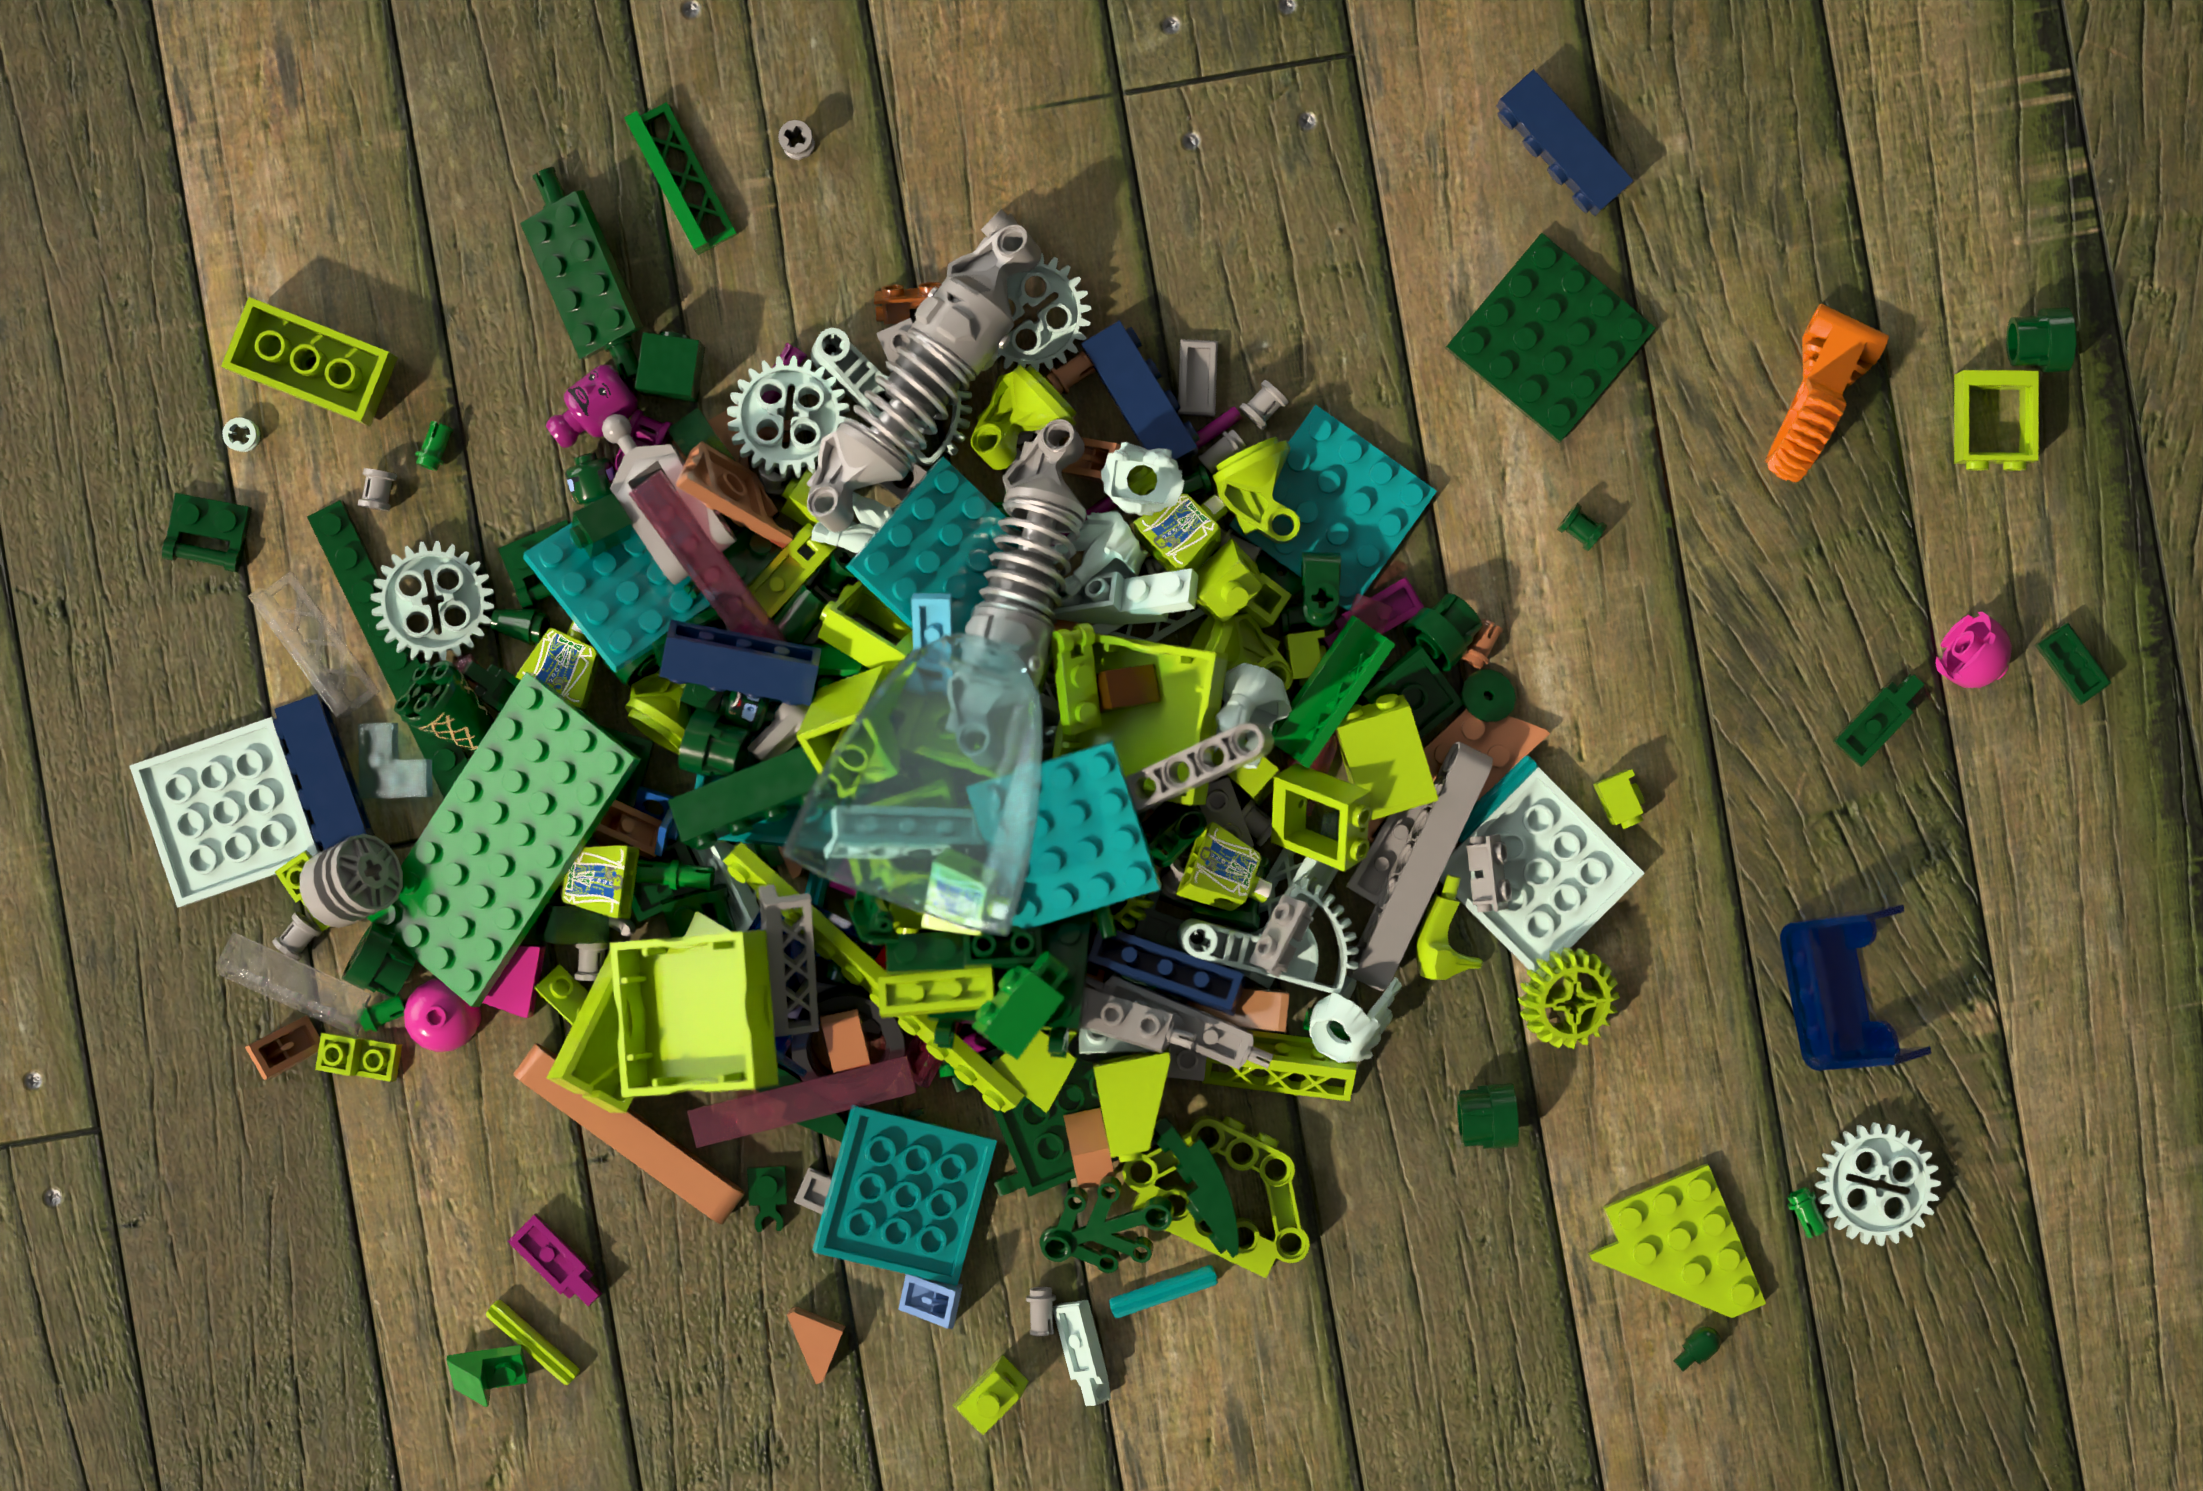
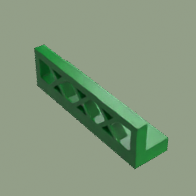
(668, 184)
(1331, 691)

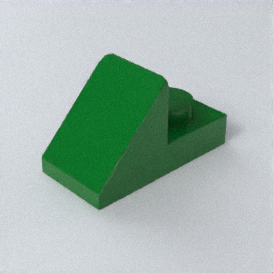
(482, 1370)

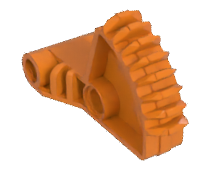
(1834, 356)

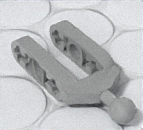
(639, 465)

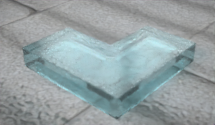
(382, 771)

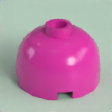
(1975, 652)
(439, 1017)

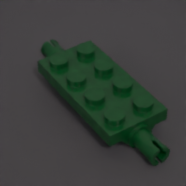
(582, 275)

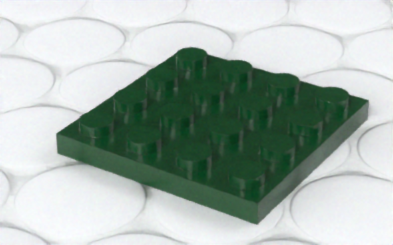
(1550, 338)

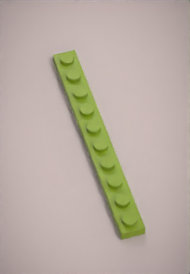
(863, 970)

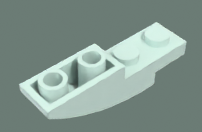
(1133, 600)

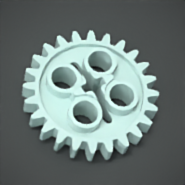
(1049, 341)
(755, 414)
(466, 596)
(1885, 1151)

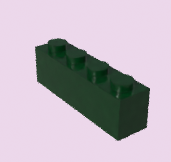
(743, 799)

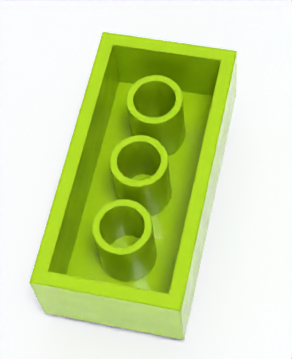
(276, 350)

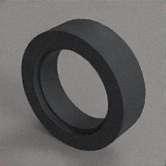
(843, 999)

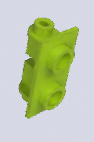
(563, 993)

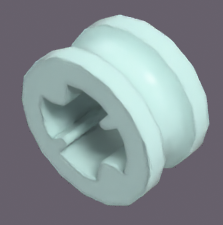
(228, 433)

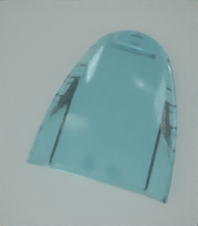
(934, 787)

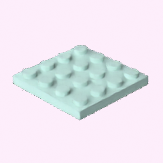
(224, 811)
(1558, 871)

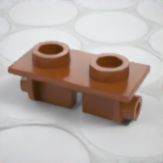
(898, 301)

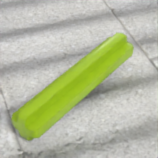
(532, 1342)

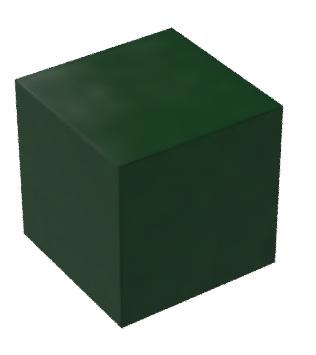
(670, 366)

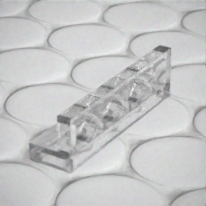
(303, 654)
(293, 983)

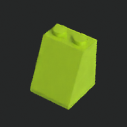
(834, 712)
(1386, 755)
(1130, 1100)

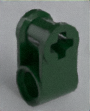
(1320, 583)
(1172, 829)

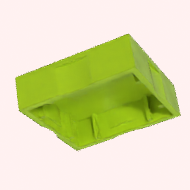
(1146, 734)
(694, 1013)

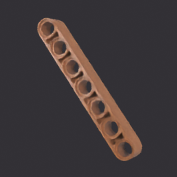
(637, 1141)

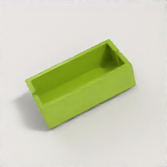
(590, 1053)

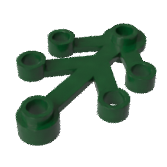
(1102, 1229)

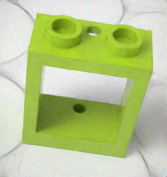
(2028, 385)
(858, 640)
(1289, 816)

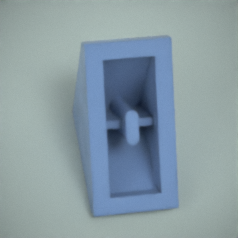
(931, 1300)

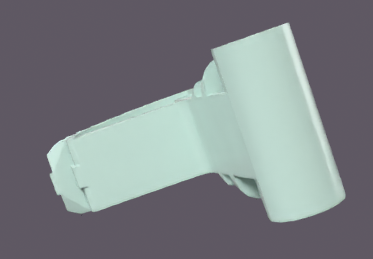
(858, 375)
(1236, 947)

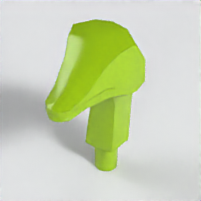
(1433, 953)

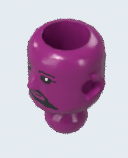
(590, 403)

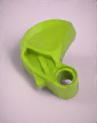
(1017, 405)
(1247, 486)
(1244, 643)
(658, 712)

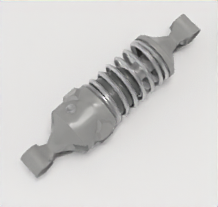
(948, 347)
(1023, 588)

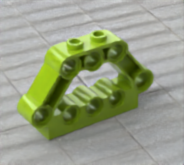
(1262, 1250)

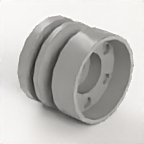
(351, 881)

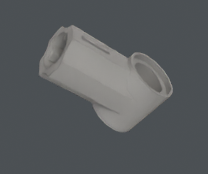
(780, 734)

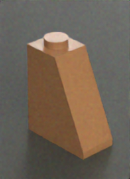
(1256, 1009)

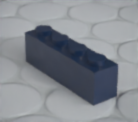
(1563, 143)
(1138, 394)
(740, 663)
(323, 771)
(1168, 971)

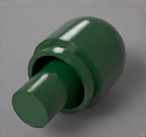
(1698, 1347)

